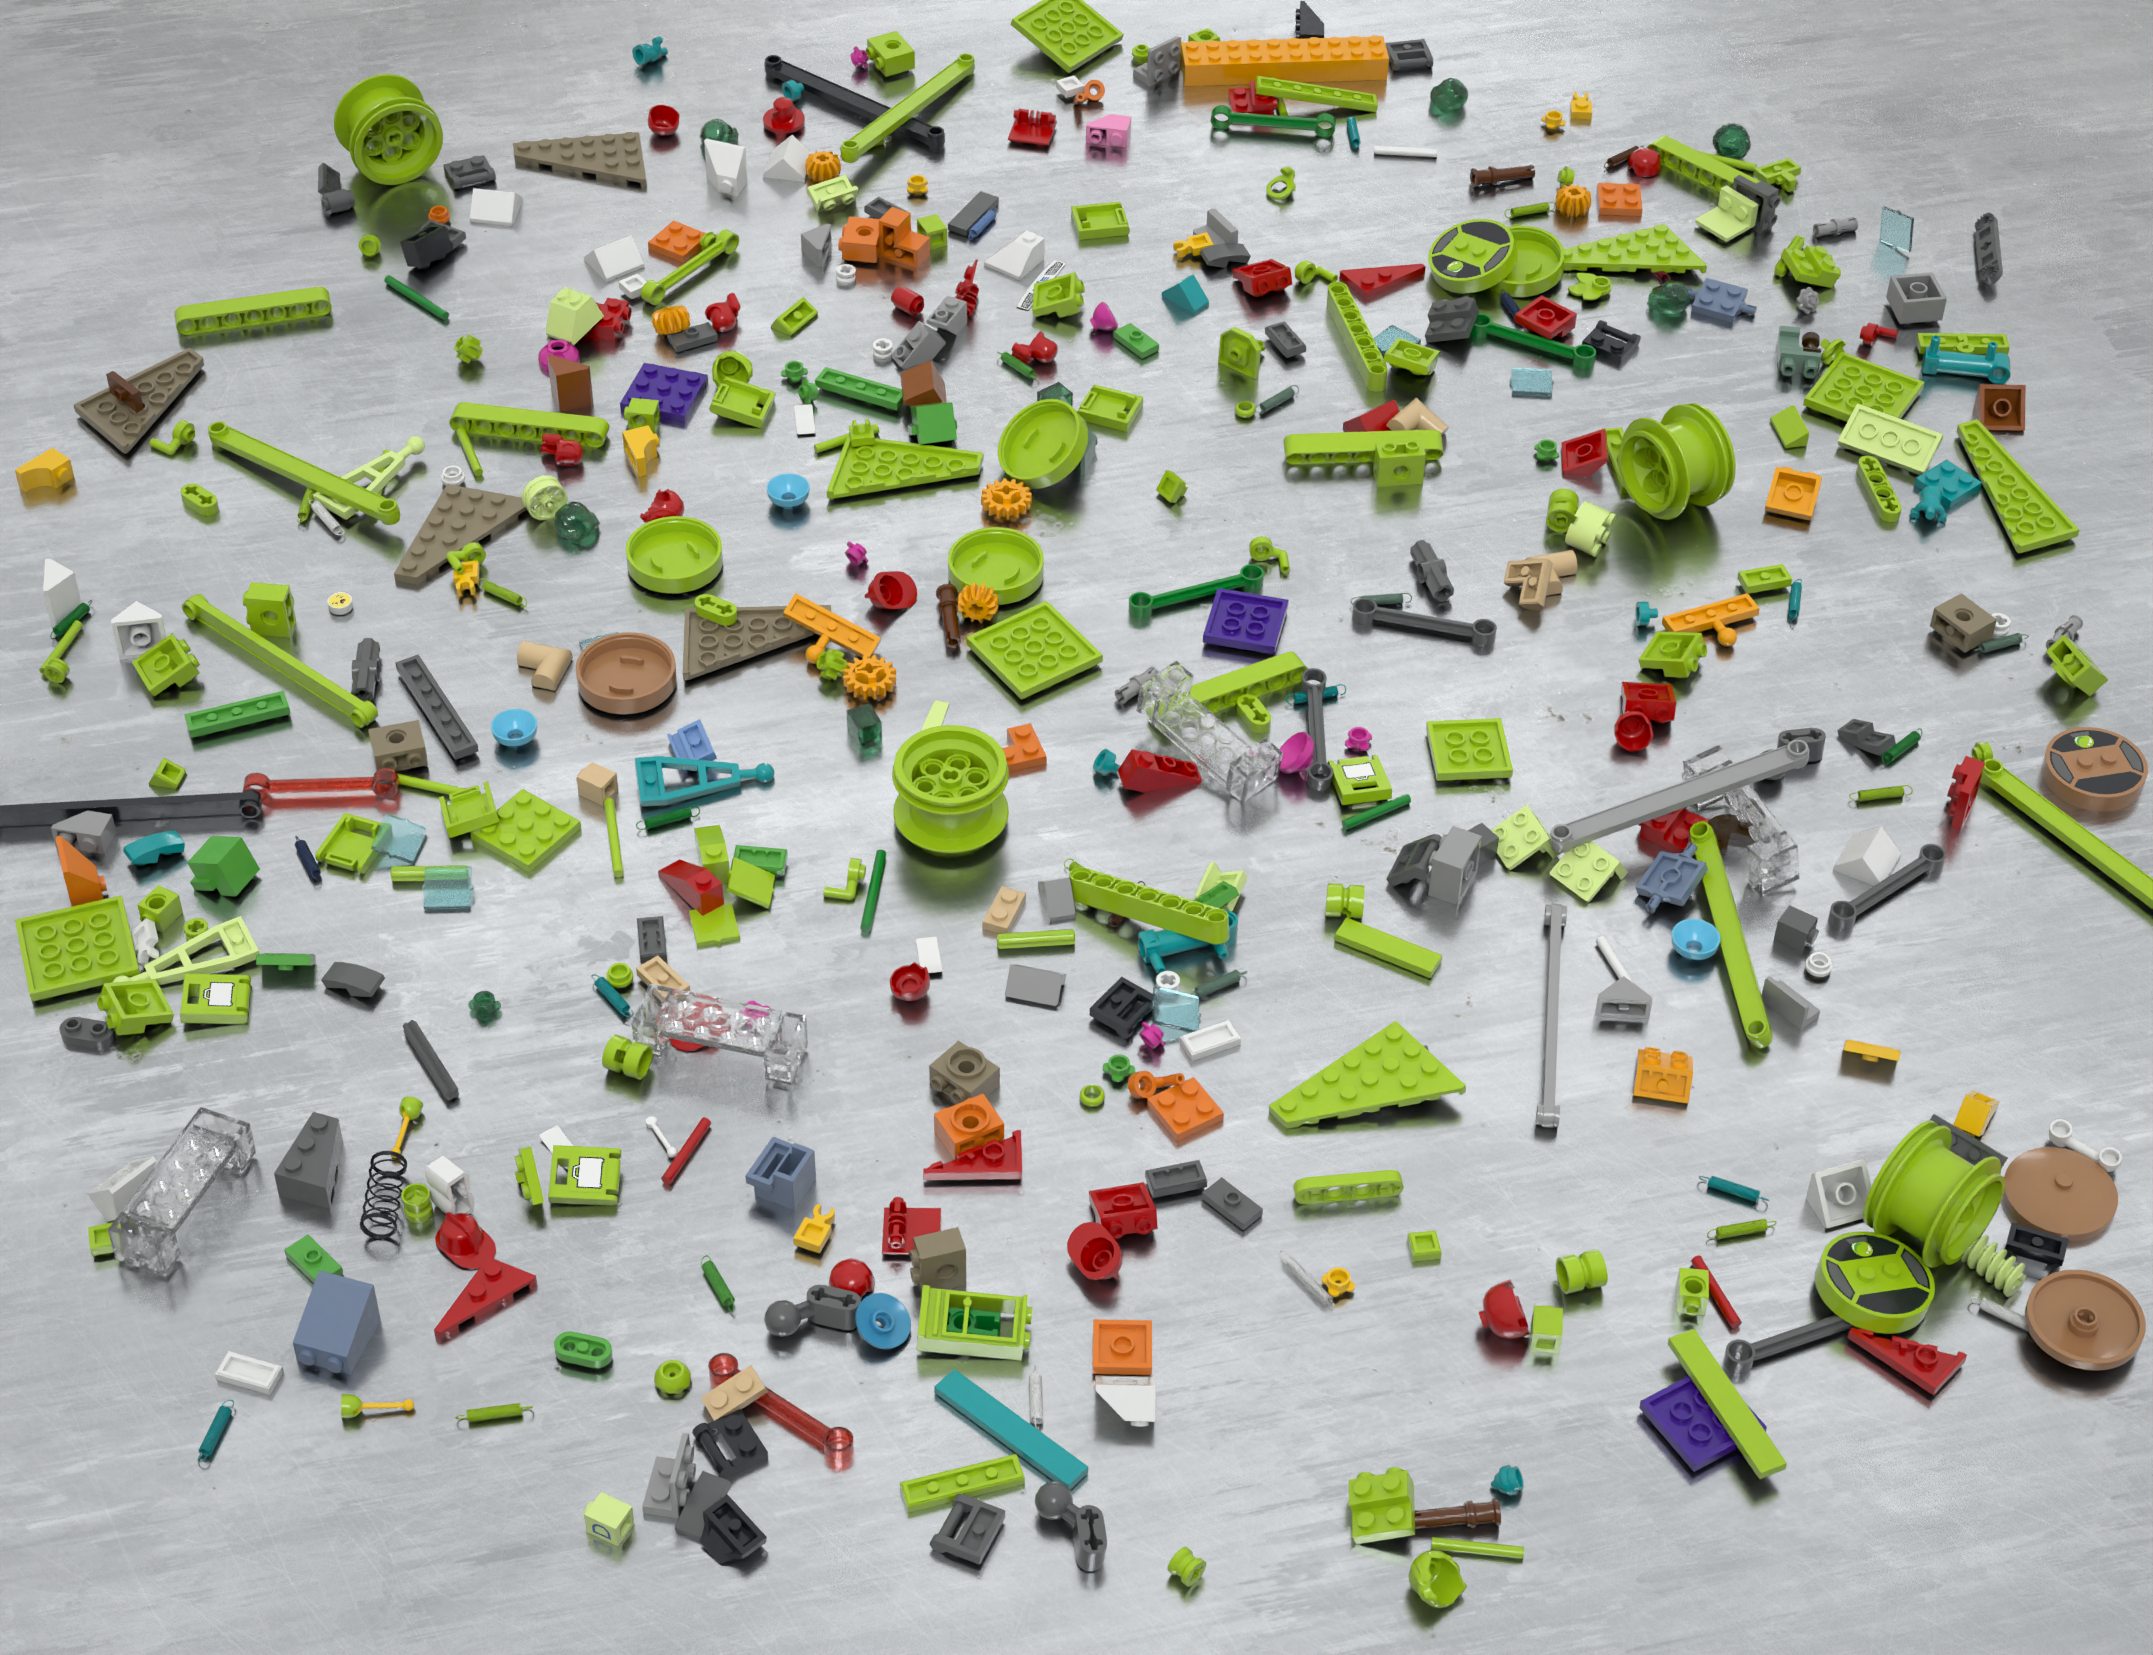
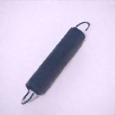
(1509, 303)
(307, 858)

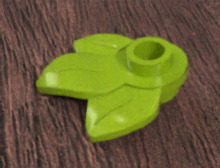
(1591, 286)

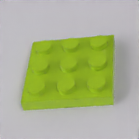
(1469, 749)
(527, 830)

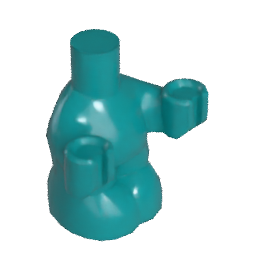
(649, 53)
(1930, 503)

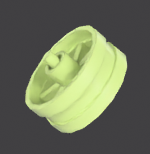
(546, 501)

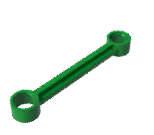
(1273, 121)
(1582, 355)
(1195, 591)

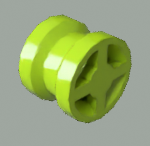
(1186, 1566)

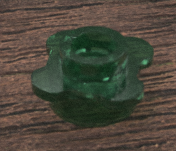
(484, 1004)

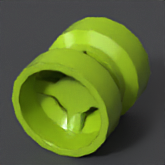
(417, 1203)

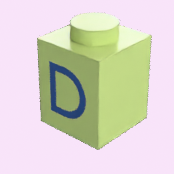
(608, 1518)

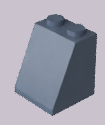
(336, 1323)

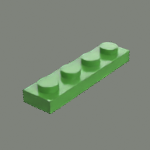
(860, 388)
(237, 714)

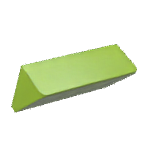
(795, 317)
(1790, 427)

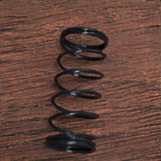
(365, 1216)

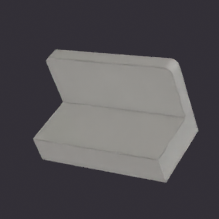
(1218, 228)
(1034, 984)
(1789, 1003)

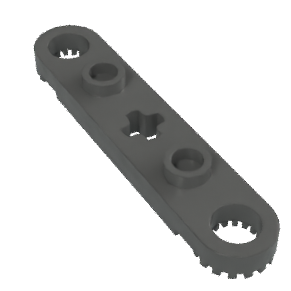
(1988, 249)

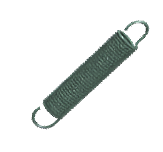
(1277, 399)
(1386, 598)
(1999, 643)
(1218, 983)

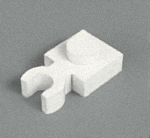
(144, 940)

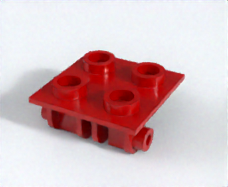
(1031, 129)
(968, 290)
(904, 1223)

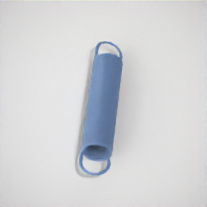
(982, 223)

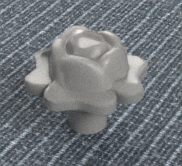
(1807, 300)

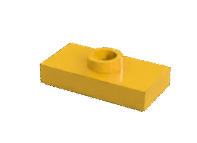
(1871, 1051)

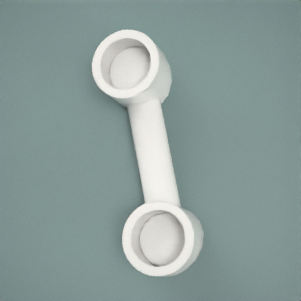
(2060, 1134)

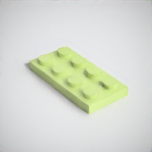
(1890, 439)

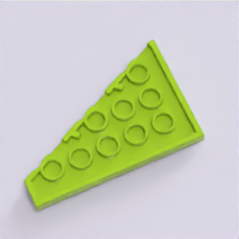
(1645, 248)
(897, 465)
(1373, 1075)

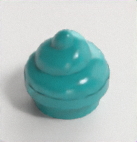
(1508, 1480)

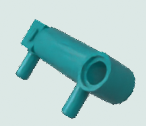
(1992, 366)
(1164, 942)

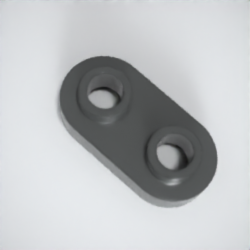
(86, 1032)

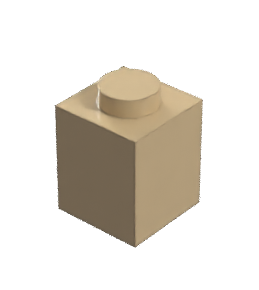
(597, 783)

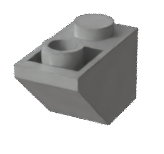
(949, 315)
(918, 346)
(87, 831)

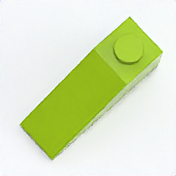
(713, 851)

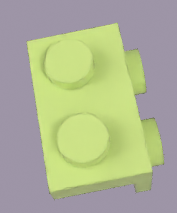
(832, 193)
(1214, 877)

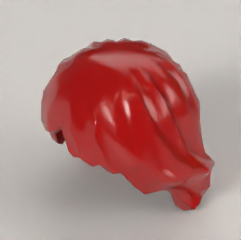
(665, 504)

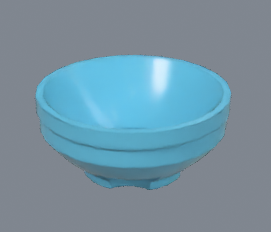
(788, 486)
(514, 722)
(1696, 933)

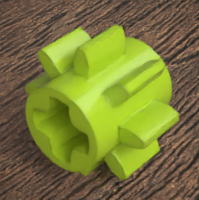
(468, 348)
(831, 664)

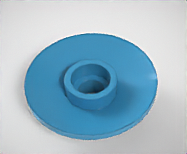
(890, 1314)

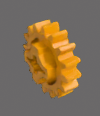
(1006, 498)
(869, 677)

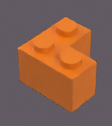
(899, 242)

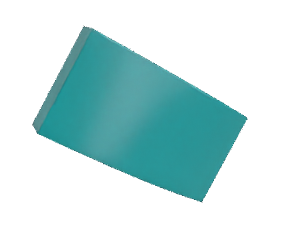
(148, 848)

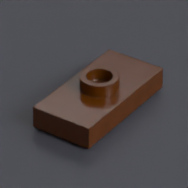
(124, 391)

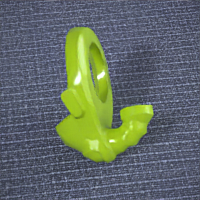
(1288, 179)
(1831, 350)

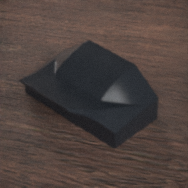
(2036, 1249)
(729, 1531)

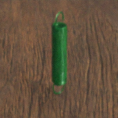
(75, 615)
(1902, 746)
(669, 817)

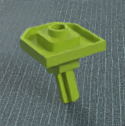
(1240, 352)

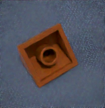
(569, 383)
(922, 385)
(2001, 407)

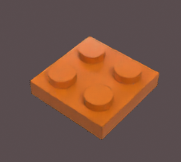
(1619, 199)
(677, 241)
(1185, 1109)
(1122, 1347)

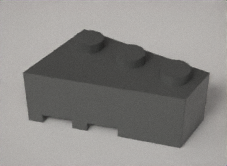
(311, 1162)

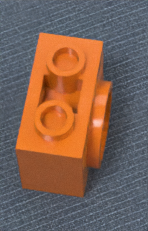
(860, 240)
(968, 1125)

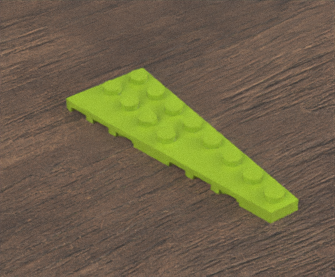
(2021, 504)

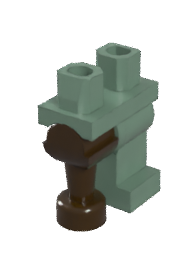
(1797, 359)

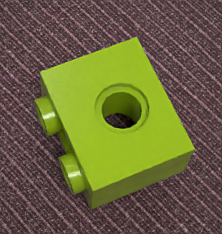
(890, 53)
(1399, 463)
(270, 609)
(2075, 666)

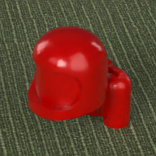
(723, 314)
(1039, 349)
(565, 451)

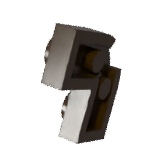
(1729, 827)

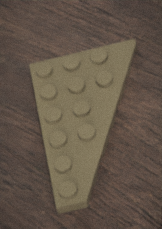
(608, 156)
(158, 389)
(456, 520)
(756, 631)

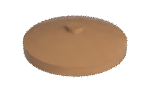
(2060, 1193)
(2085, 1320)

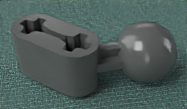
(1812, 736)
(823, 1306)
(1056, 1502)

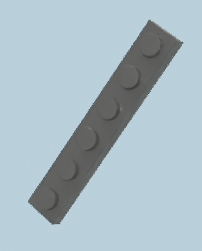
(437, 707)

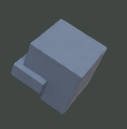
(783, 1173)

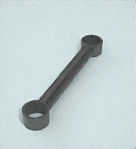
(1424, 621)
(1316, 729)
(1887, 887)
(1780, 1342)

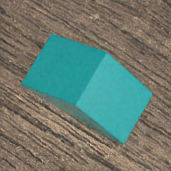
(1187, 294)

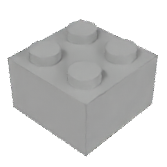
(1916, 298)
(1454, 865)

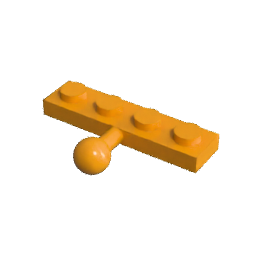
(1714, 616)
(830, 628)

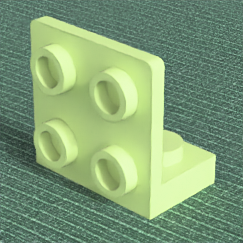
(1731, 216)
(1521, 837)
(1587, 870)

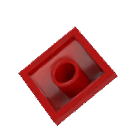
(1374, 419)

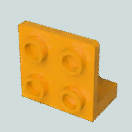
(1663, 1075)

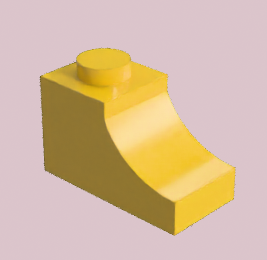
(640, 447)
(45, 470)
(1975, 1113)

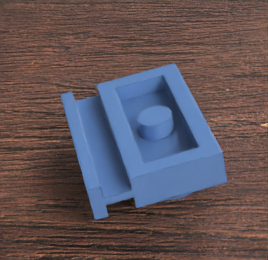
(692, 743)

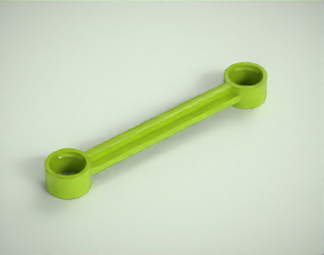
(654, 292)

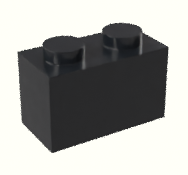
(426, 246)

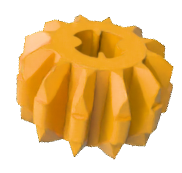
(822, 166)
(1573, 200)
(671, 320)
(977, 602)

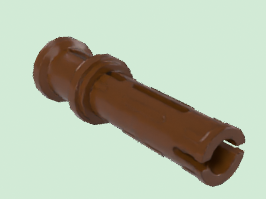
(1493, 175)
(948, 609)
(1468, 1514)

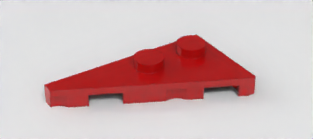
(1375, 280)
(988, 1161)
(488, 1288)
(1913, 1360)

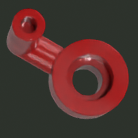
(1869, 333)

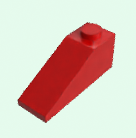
(694, 885)

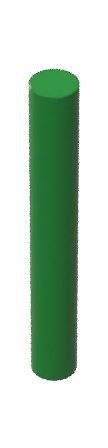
(1376, 811)

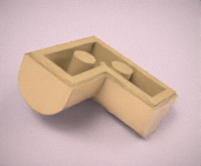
(1417, 417)
(1563, 564)
(1534, 579)
(547, 660)

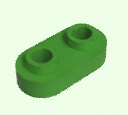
(584, 1348)

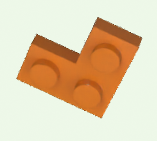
(1025, 748)

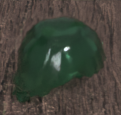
(1449, 95)
(719, 131)
(1732, 141)
(1669, 298)
(575, 522)

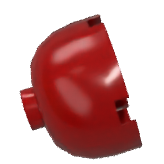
(1504, 1312)

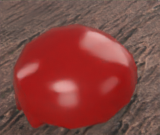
(663, 120)
(1645, 162)
(1633, 731)
(910, 982)
(852, 1276)

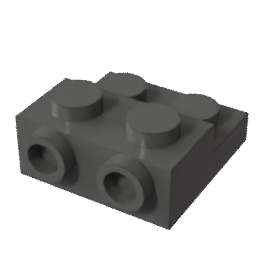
(1762, 194)
(1451, 319)

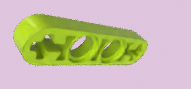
(1874, 489)
(1380, 1185)

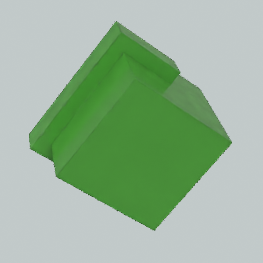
(933, 422)
(223, 865)

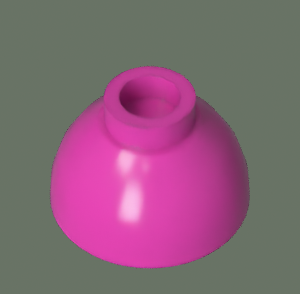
(1103, 318)

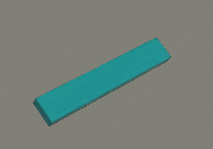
(1011, 1429)

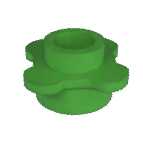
(794, 371)
(808, 391)
(1546, 450)
(1118, 1067)

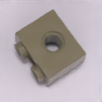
(1963, 623)
(398, 746)
(964, 1073)
(939, 1260)

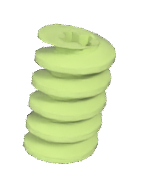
(1994, 1266)

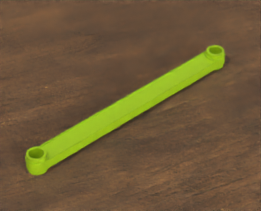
(907, 108)
(304, 473)
(360, 712)
(2068, 830)
(1732, 937)

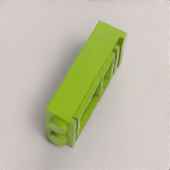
(934, 1316)

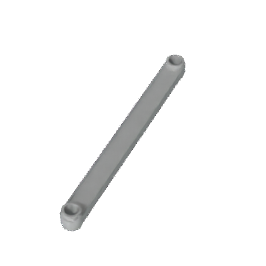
(1679, 796)
(1547, 1112)

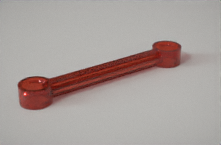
(325, 784)
(790, 1412)

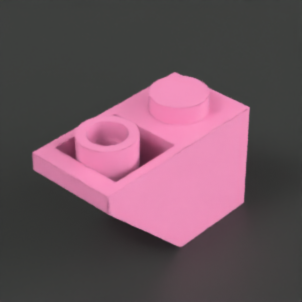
(1109, 131)

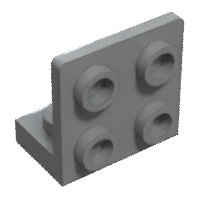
(1162, 62)
(669, 1482)

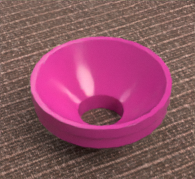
(567, 352)
(1297, 753)

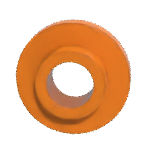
(439, 214)

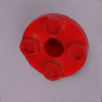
(783, 117)

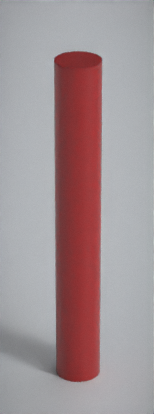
(686, 1150)
(1718, 1294)

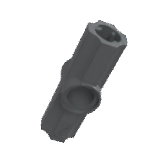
(1432, 570)
(366, 669)

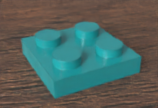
(1951, 481)

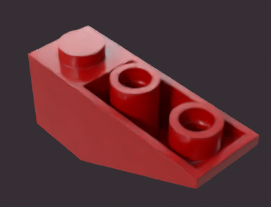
(1154, 772)

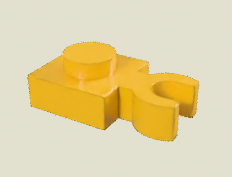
(1580, 107)
(1192, 245)
(468, 578)
(816, 1231)

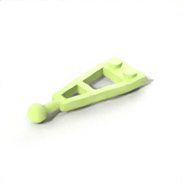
(414, 445)
(234, 938)

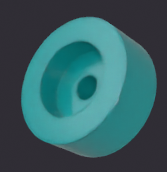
(792, 90)
(1644, 613)
(1105, 762)

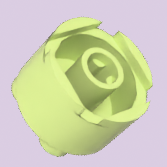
(1590, 528)

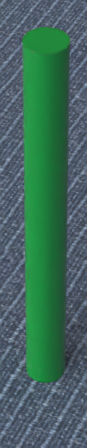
(416, 297)
(873, 890)

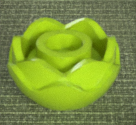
(674, 1384)

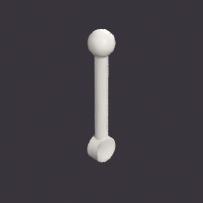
(651, 1122)

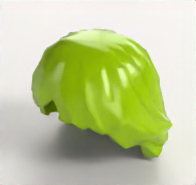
(732, 365)
(1436, 1578)

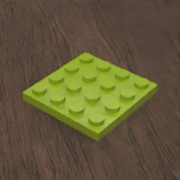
(1067, 31)
(1858, 381)
(1034, 649)
(76, 947)

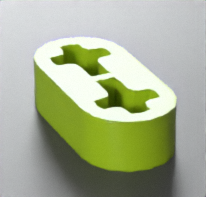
(199, 499)
(716, 609)
(1250, 715)

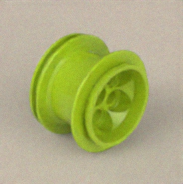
(388, 129)
(1677, 461)
(950, 789)
(1934, 1194)

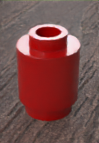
(907, 301)

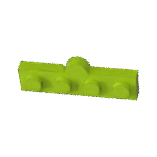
(1964, 342)

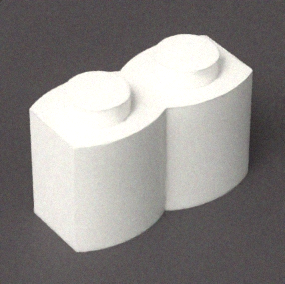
(449, 1187)

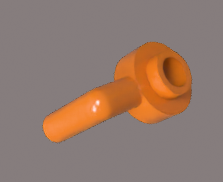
(1086, 95)
(1149, 1083)

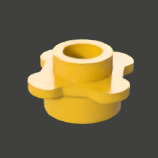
(1553, 119)
(917, 184)
(1337, 1276)

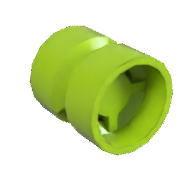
(1562, 509)
(1345, 900)
(628, 1057)
(1581, 1271)

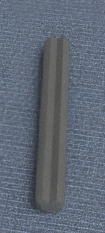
(430, 1060)

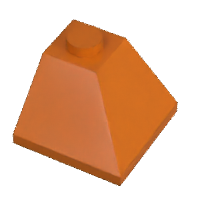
(79, 875)

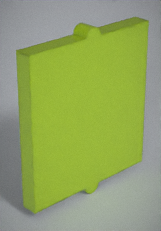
(750, 882)
(715, 926)

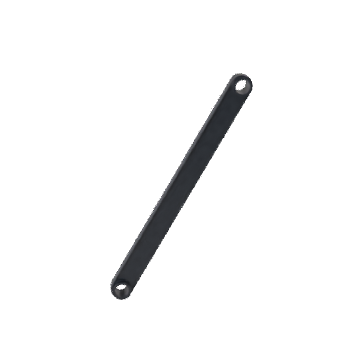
(777, 68)
(135, 809)

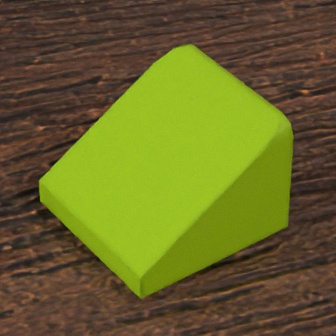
(167, 774)

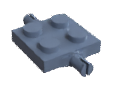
(1720, 300)
(1671, 878)

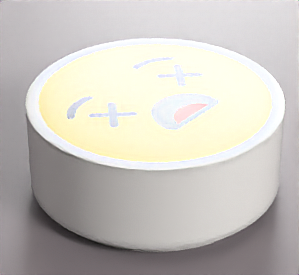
(340, 603)

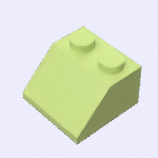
(571, 315)

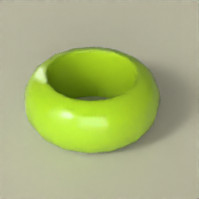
(1245, 413)
(1092, 1089)

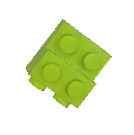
(1812, 265)
(1058, 295)
(1412, 356)
(1674, 653)
(167, 664)
(134, 1005)
(1382, 1505)

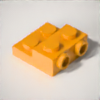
(1793, 493)

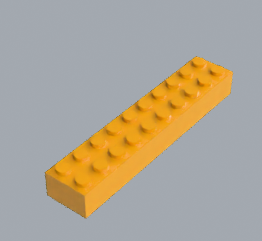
(1285, 59)

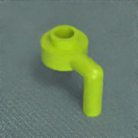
(1306, 271)
(182, 434)
(1267, 550)
(469, 552)
(856, 872)

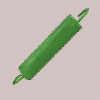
(1017, 365)
(718, 1283)

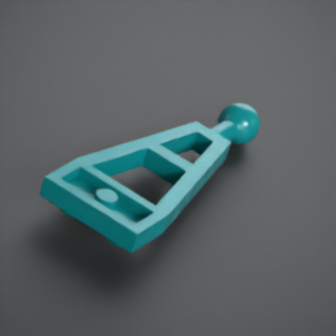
(651, 781)

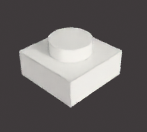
(1069, 86)
(632, 286)

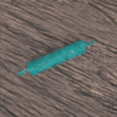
(1353, 132)
(1795, 598)
(1331, 691)
(612, 995)
(1733, 1188)
(215, 1430)

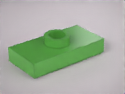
(1136, 340)
(766, 858)
(1218, 895)
(285, 960)
(311, 1258)

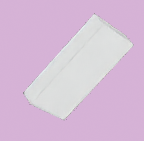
(1210, 1040)
(249, 1373)

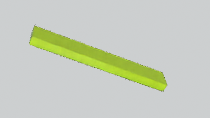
(1316, 94)
(1727, 1404)

